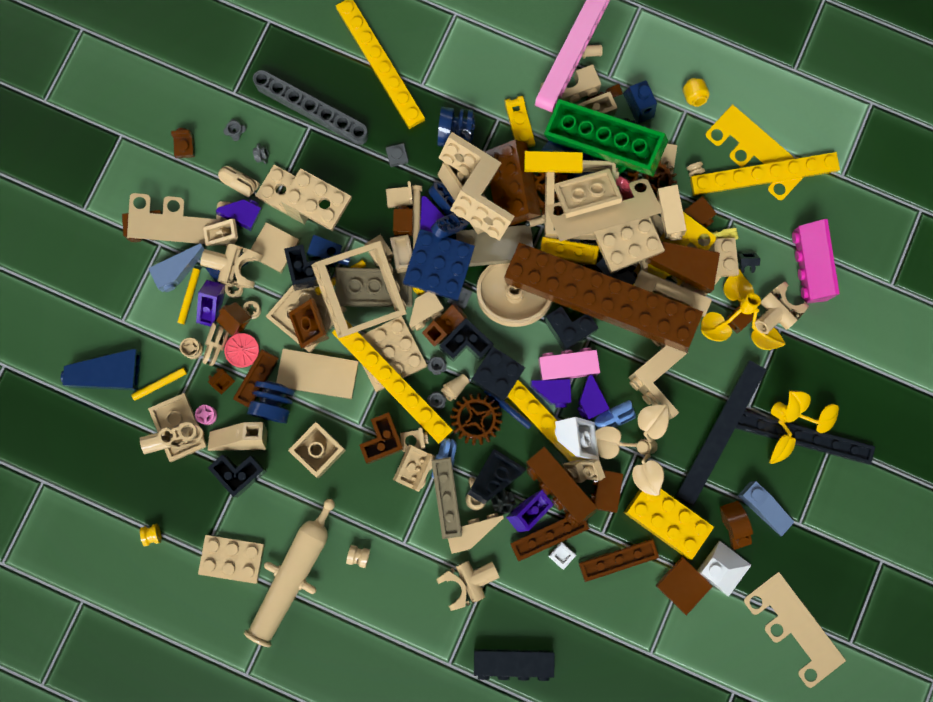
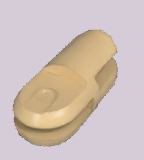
(238, 181)
(214, 344)

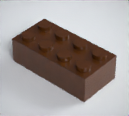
(511, 186)
(561, 487)

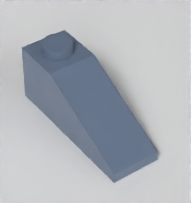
(174, 269)
(766, 507)

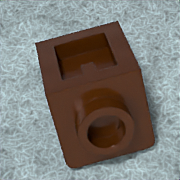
(183, 143)

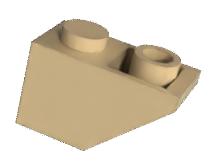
(425, 308)

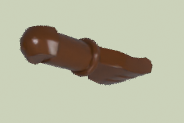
(615, 91)

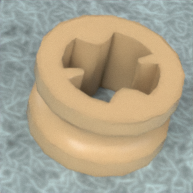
(695, 169)
(237, 294)
(256, 314)

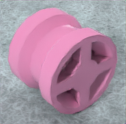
(201, 414)

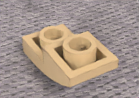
(584, 469)

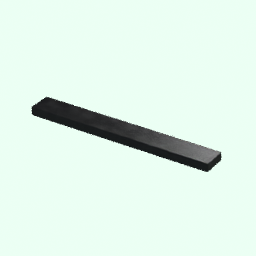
(721, 432)
(807, 438)

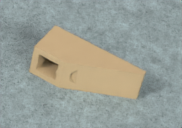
(239, 437)
(473, 533)

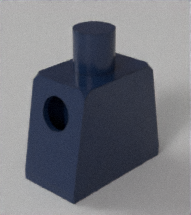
(640, 98)
(320, 247)

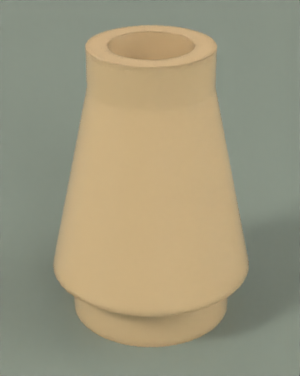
(454, 387)

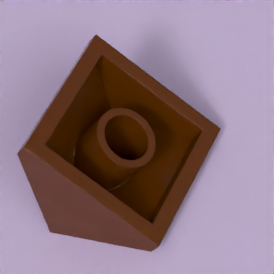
(308, 324)

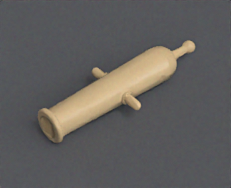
(290, 577)

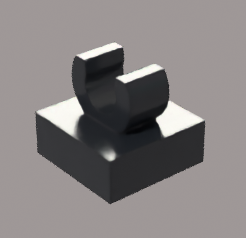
(748, 259)

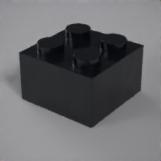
(498, 374)

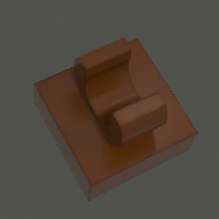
(221, 381)

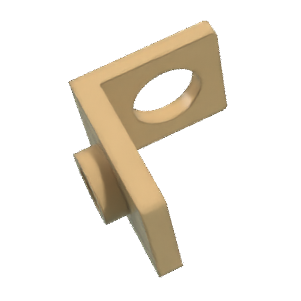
(399, 196)
(420, 436)

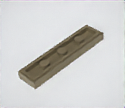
(446, 498)

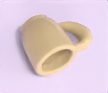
(470, 501)

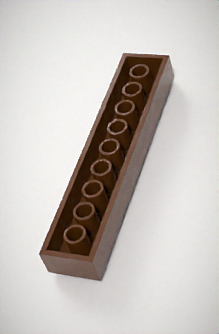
(603, 297)

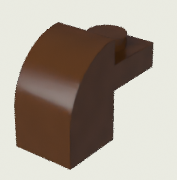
(444, 325)
(737, 524)

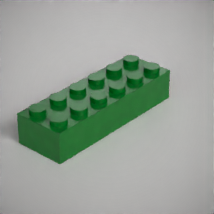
(606, 137)

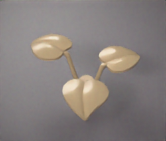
(654, 422)

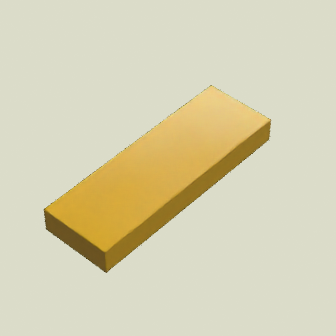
(553, 162)
(571, 251)

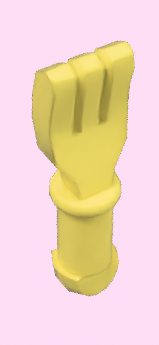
(725, 233)

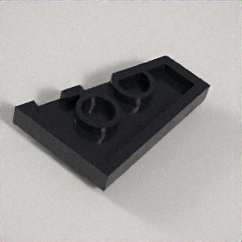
(494, 477)

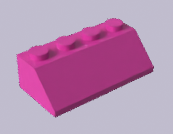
(815, 262)

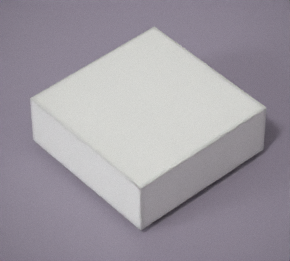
(562, 555)

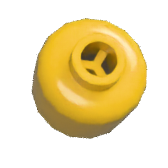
(696, 92)

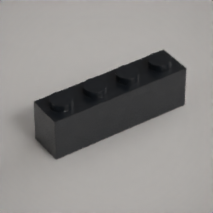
(514, 664)

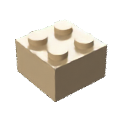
(317, 450)

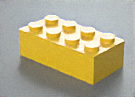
(670, 521)

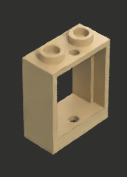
(672, 214)

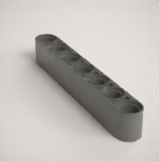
(306, 100)

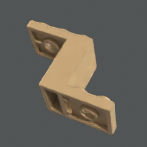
(303, 197)
(470, 202)
(651, 371)

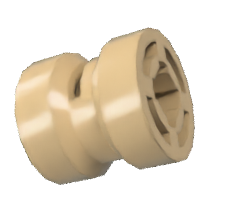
(188, 346)
(358, 556)

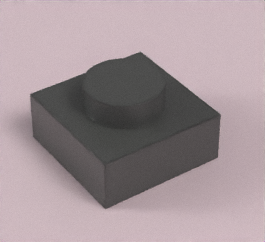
(396, 155)
(463, 299)

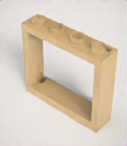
(588, 166)
(331, 299)

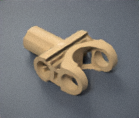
(230, 264)
(778, 310)
(171, 438)
(470, 581)

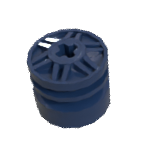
(459, 125)
(271, 402)

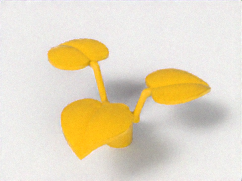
(717, 329)
(797, 404)

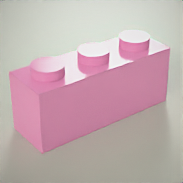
(569, 364)

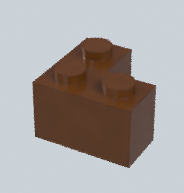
(385, 444)

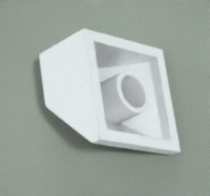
(578, 437)
(723, 568)

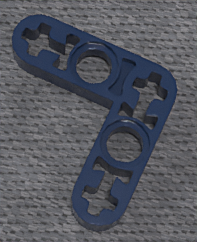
(450, 223)

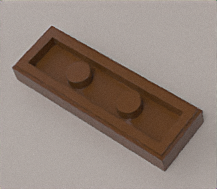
(259, 372)

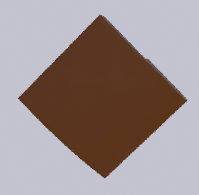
(684, 586)

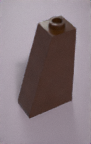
(688, 264)

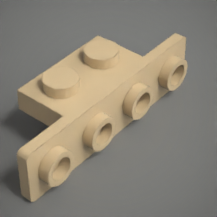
(672, 291)

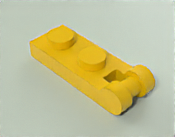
(519, 121)

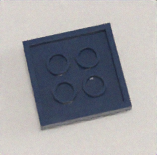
(438, 265)

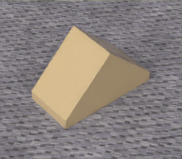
(221, 233)

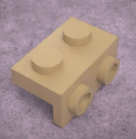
(414, 468)

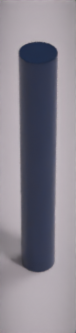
(512, 411)

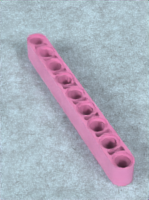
(570, 54)

